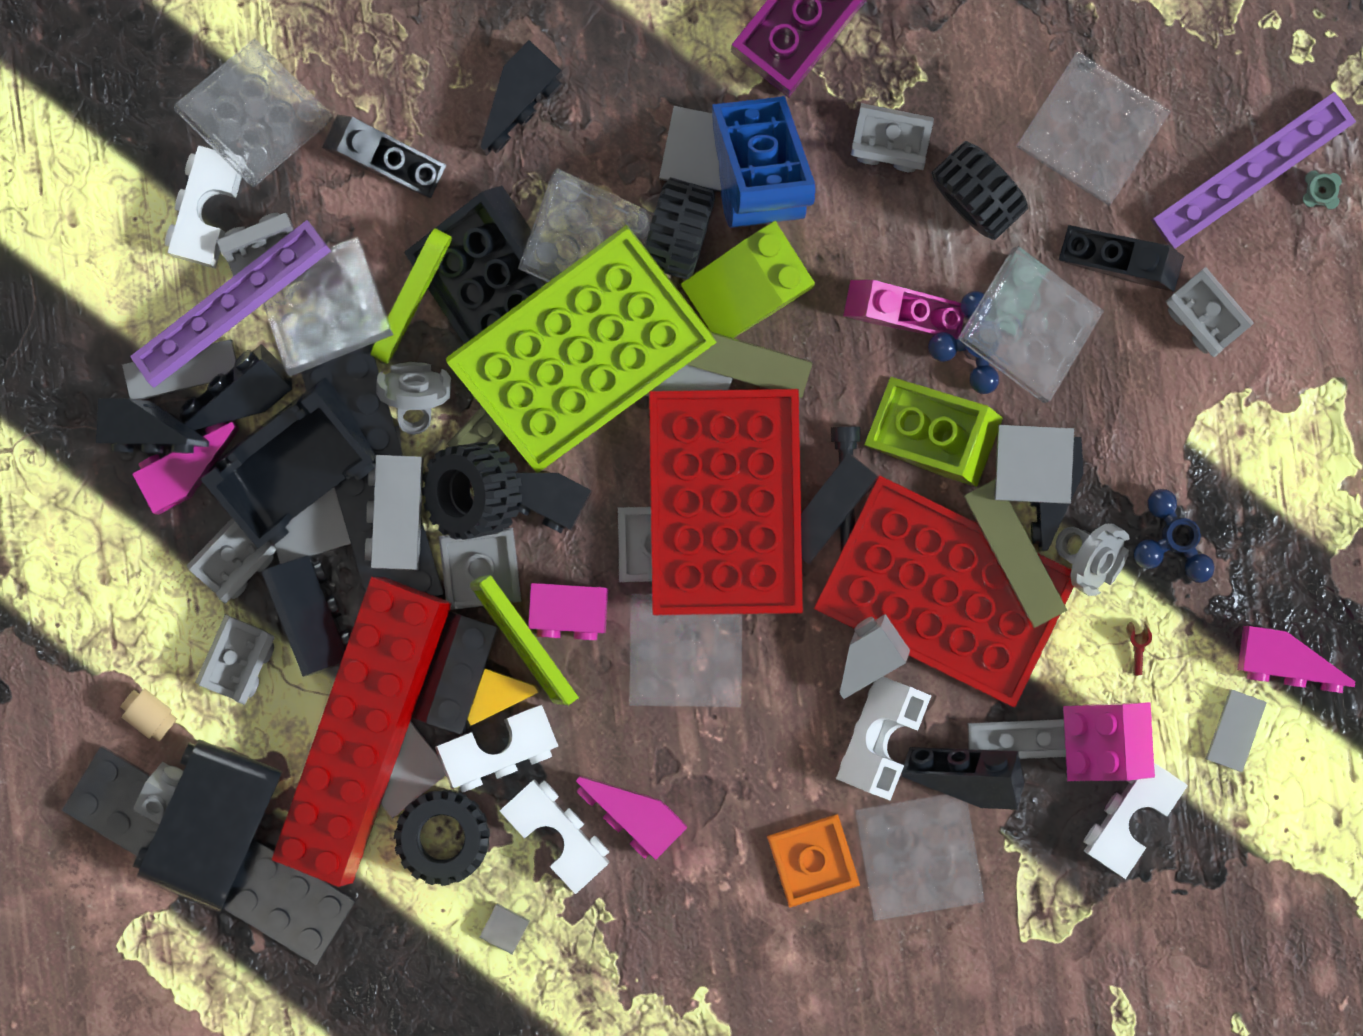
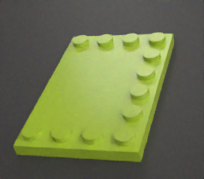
(581, 349)

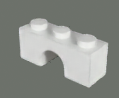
(190, 236)
(528, 738)
(867, 758)
(537, 808)
(1112, 840)

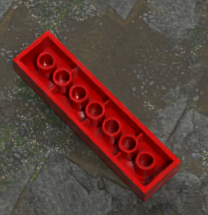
(361, 731)

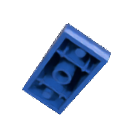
(761, 162)

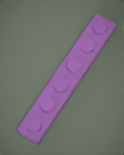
(1253, 171)
(230, 303)

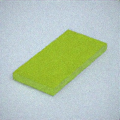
(523, 640)

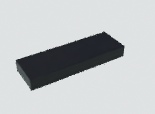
(833, 504)

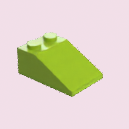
(748, 283)
(934, 431)

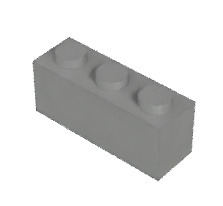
(395, 512)

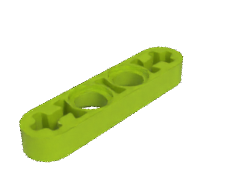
(412, 293)

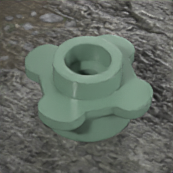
(1331, 184)

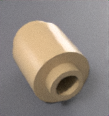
(148, 714)

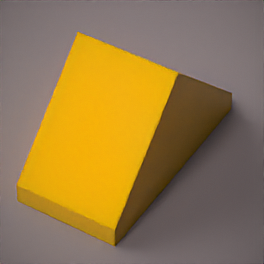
(498, 693)

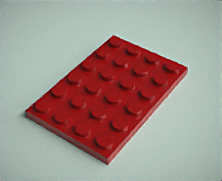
(725, 502)
(939, 591)

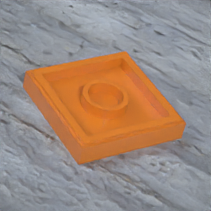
(813, 860)

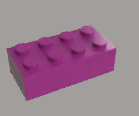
(791, 37)

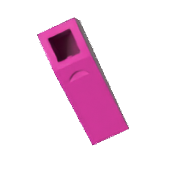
(902, 308)
(178, 475)
(1282, 655)
(642, 816)

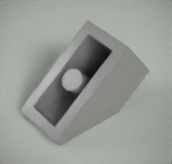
(872, 654)

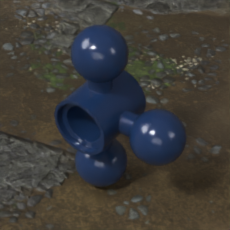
(944, 347)
(1149, 553)

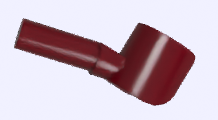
(1139, 643)

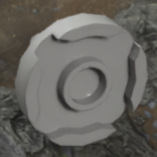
(413, 388)
(1098, 558)

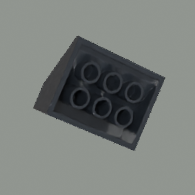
(480, 268)

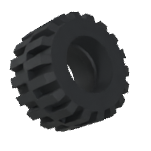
(979, 190)
(679, 226)
(449, 490)
(418, 860)

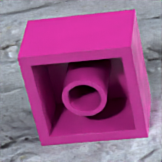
(568, 609)
(1109, 742)

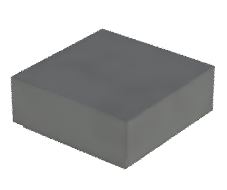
(504, 928)

